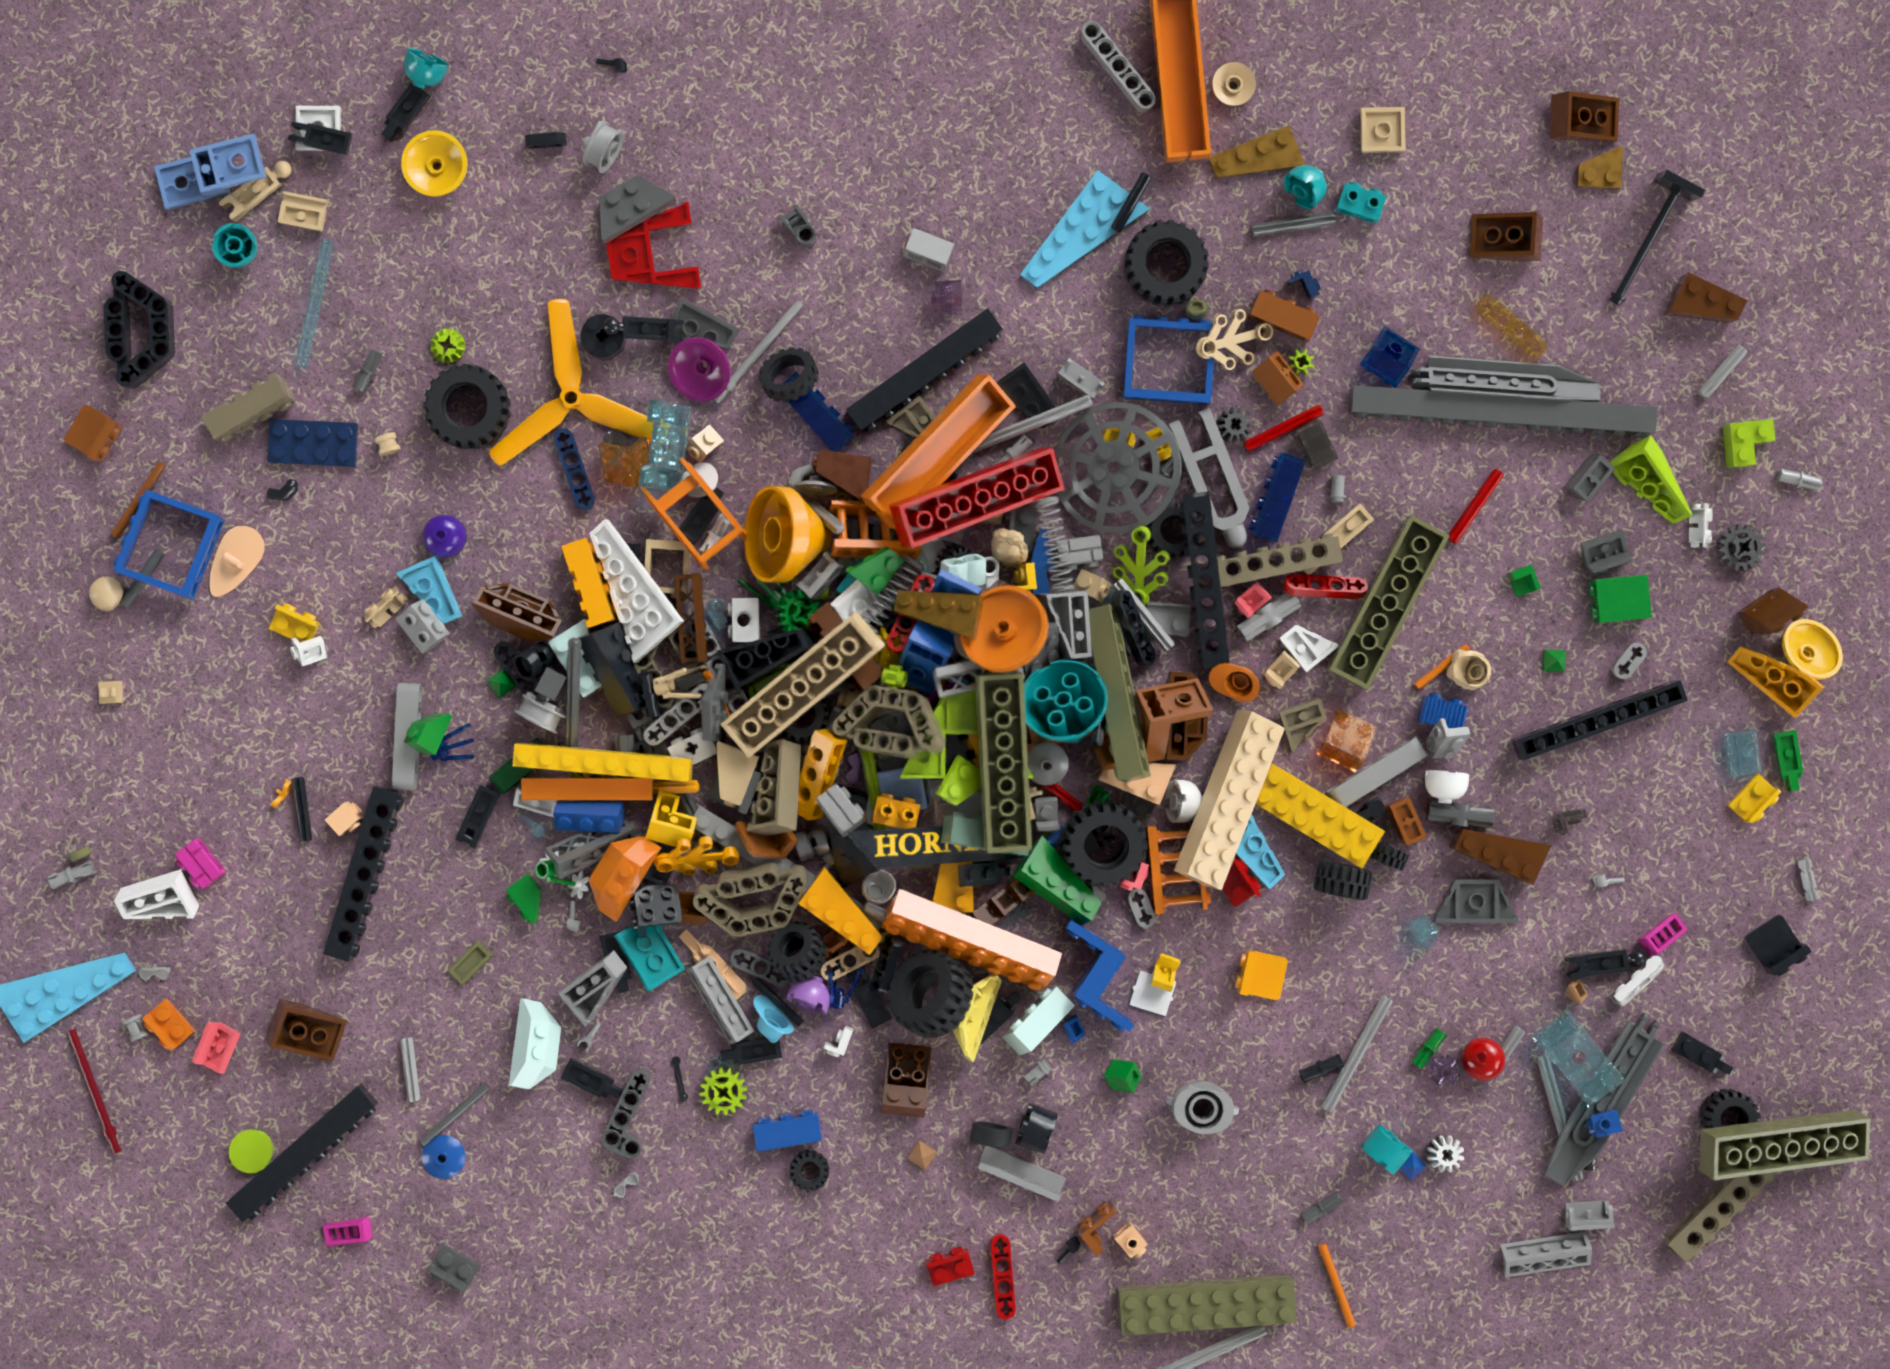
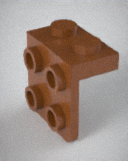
(93, 433)
(770, 846)

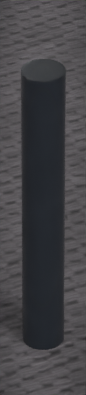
(773, 997)

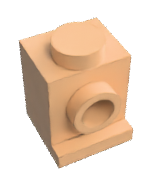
(1127, 1233)

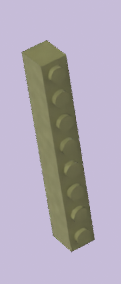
(1121, 712)

